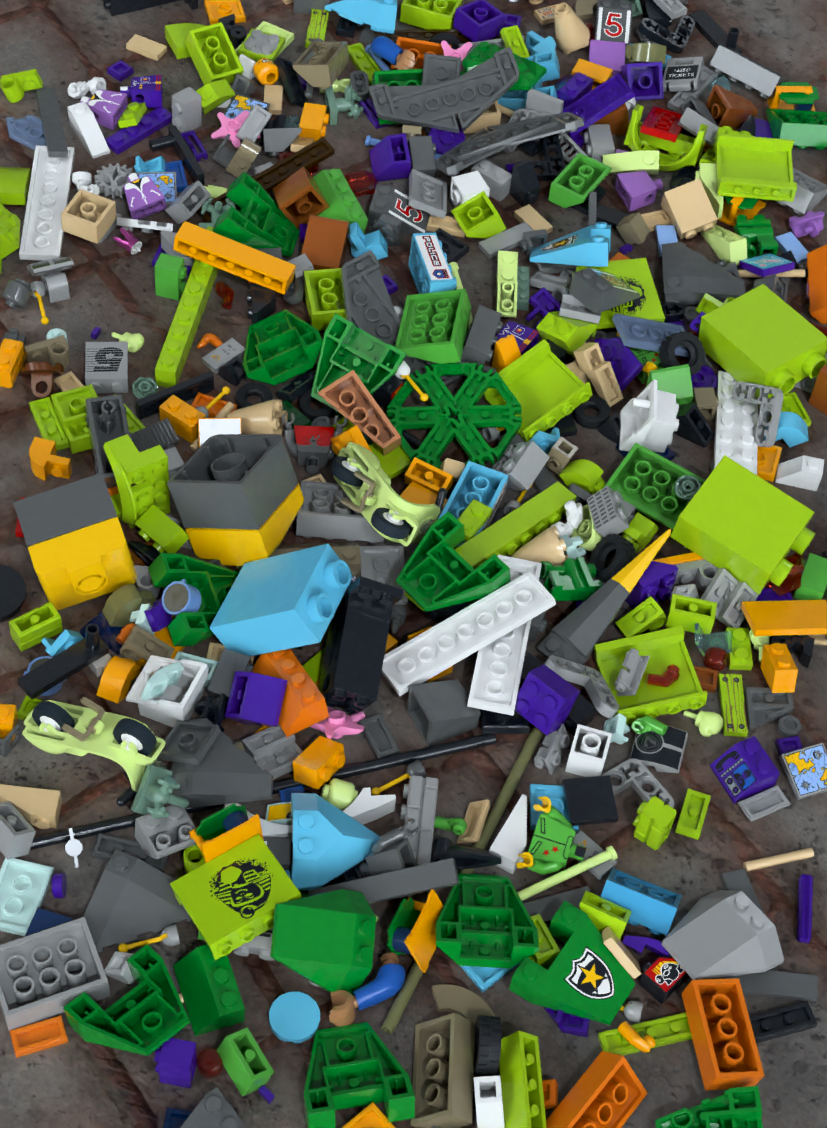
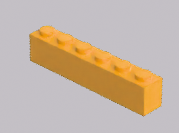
(234, 257)

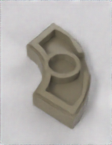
(585, 8)
(460, 1001)

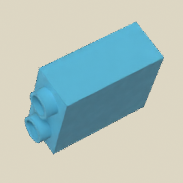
(282, 601)

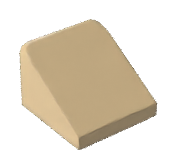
(453, 467)

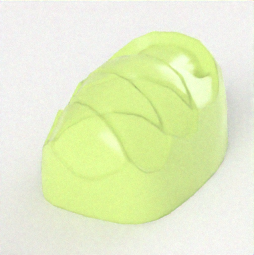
(587, 531)

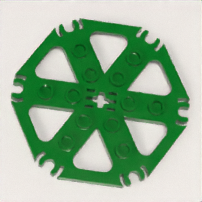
(461, 405)

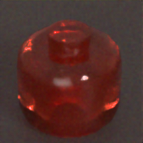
(715, 658)
(209, 1063)

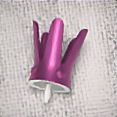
(131, 243)

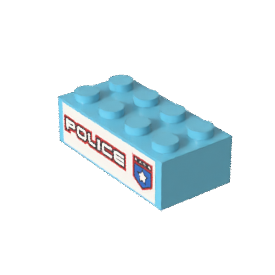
(429, 264)
(479, 484)

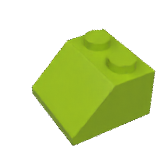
(478, 217)
(565, 331)

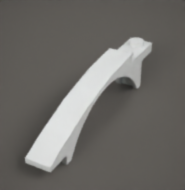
(363, 809)

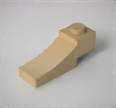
(599, 372)

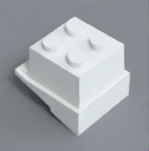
(649, 420)
(178, 700)

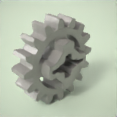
(112, 179)

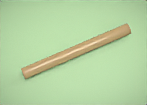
(792, 273)

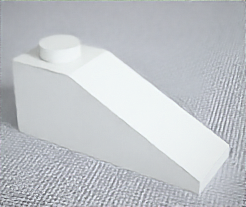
(87, 129)
(512, 837)

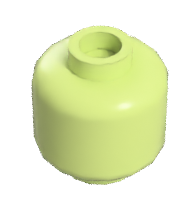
(339, 793)

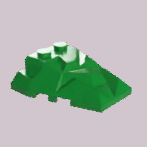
(529, 71)
(734, 1109)

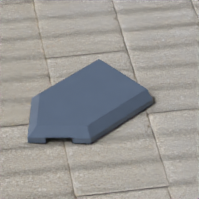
(26, 131)

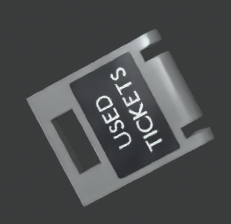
(683, 72)

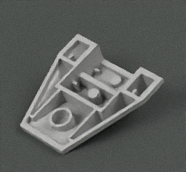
(724, 938)

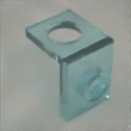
(705, 641)

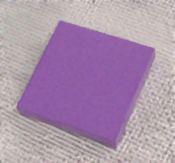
(607, 54)

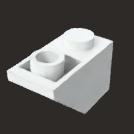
(489, 1102)

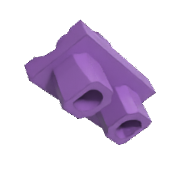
(809, 224)

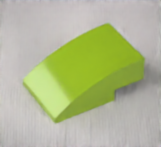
(175, 36)
(14, 185)
(72, 416)

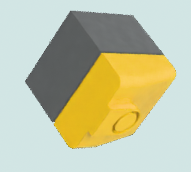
(237, 497)
(76, 542)

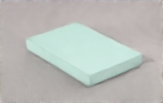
(21, 893)

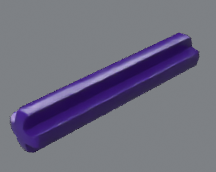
(804, 914)

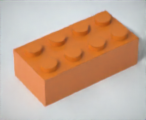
(722, 1034)

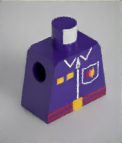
(145, 89)
(525, 336)

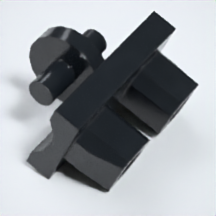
(213, 709)

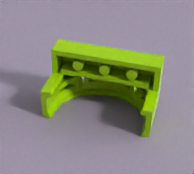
(685, 146)
(144, 468)

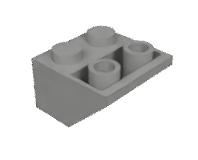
(522, 464)
(164, 835)

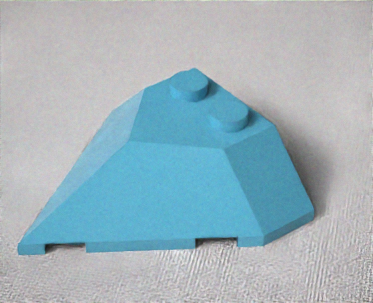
(377, 13)
(324, 841)

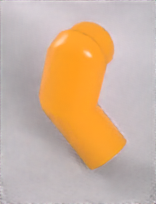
(643, 1044)

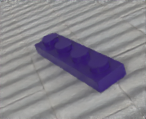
(131, 135)

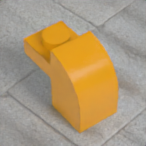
(45, 460)
(117, 678)

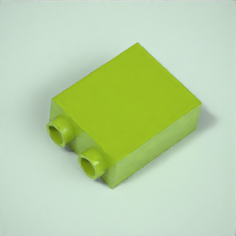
(763, 341)
(744, 525)

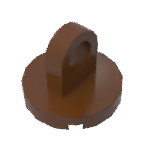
(40, 373)

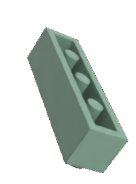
(523, 288)

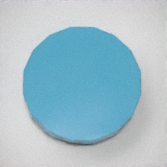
(294, 1017)

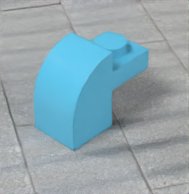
(538, 44)
(363, 243)
(791, 429)

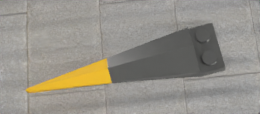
(585, 626)

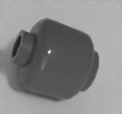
(17, 293)

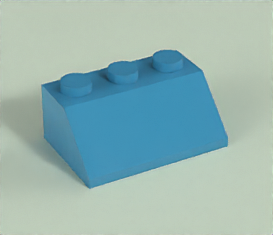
(649, 903)

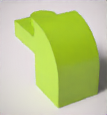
(583, 474)
(640, 532)

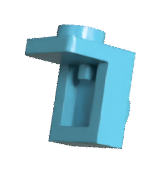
(154, 165)
(545, 440)
(64, 641)

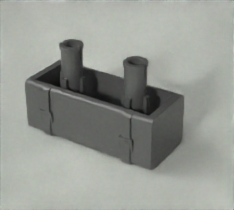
(105, 422)

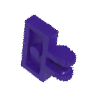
(543, 303)

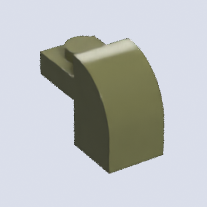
(645, 53)
(123, 602)

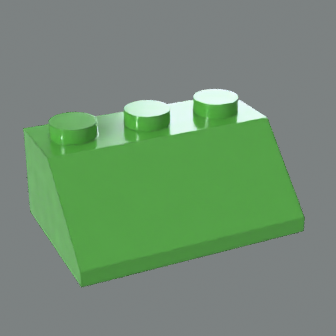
(577, 181)

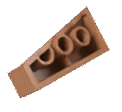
(355, 403)

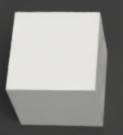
(466, 187)
(588, 751)

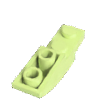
(507, 283)

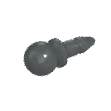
(398, 617)

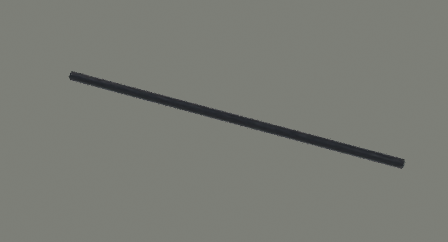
(344, 772)

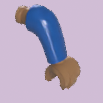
(390, 51)
(386, 984)

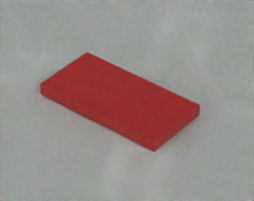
(662, 124)

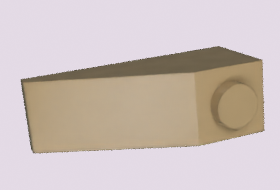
(36, 805)

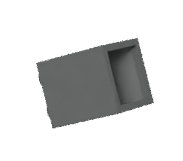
(441, 710)

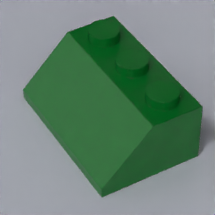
(209, 991)

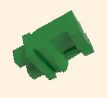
(758, 232)
(571, 580)

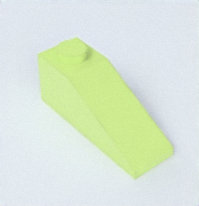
(633, 162)
(707, 175)
(726, 244)

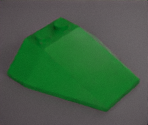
(280, 348)
(351, 349)
(486, 923)
(326, 938)

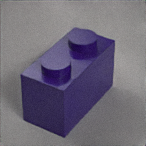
(176, 1062)

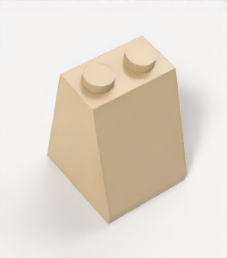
(689, 209)

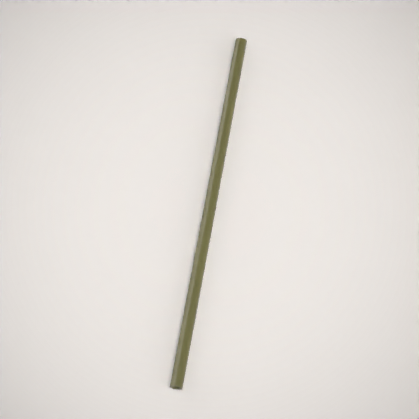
(490, 824)

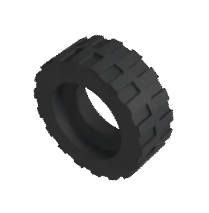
(694, 348)
(604, 551)
(487, 1045)

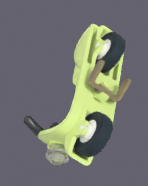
(369, 489)
(83, 730)

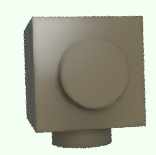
(633, 229)
(706, 401)
(560, 455)

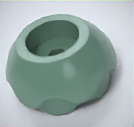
(144, 387)
(684, 482)

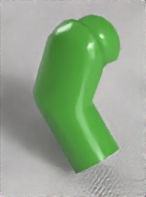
(648, 724)
(455, 825)

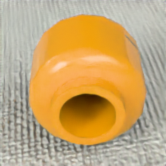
(265, 71)

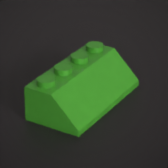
(340, 198)

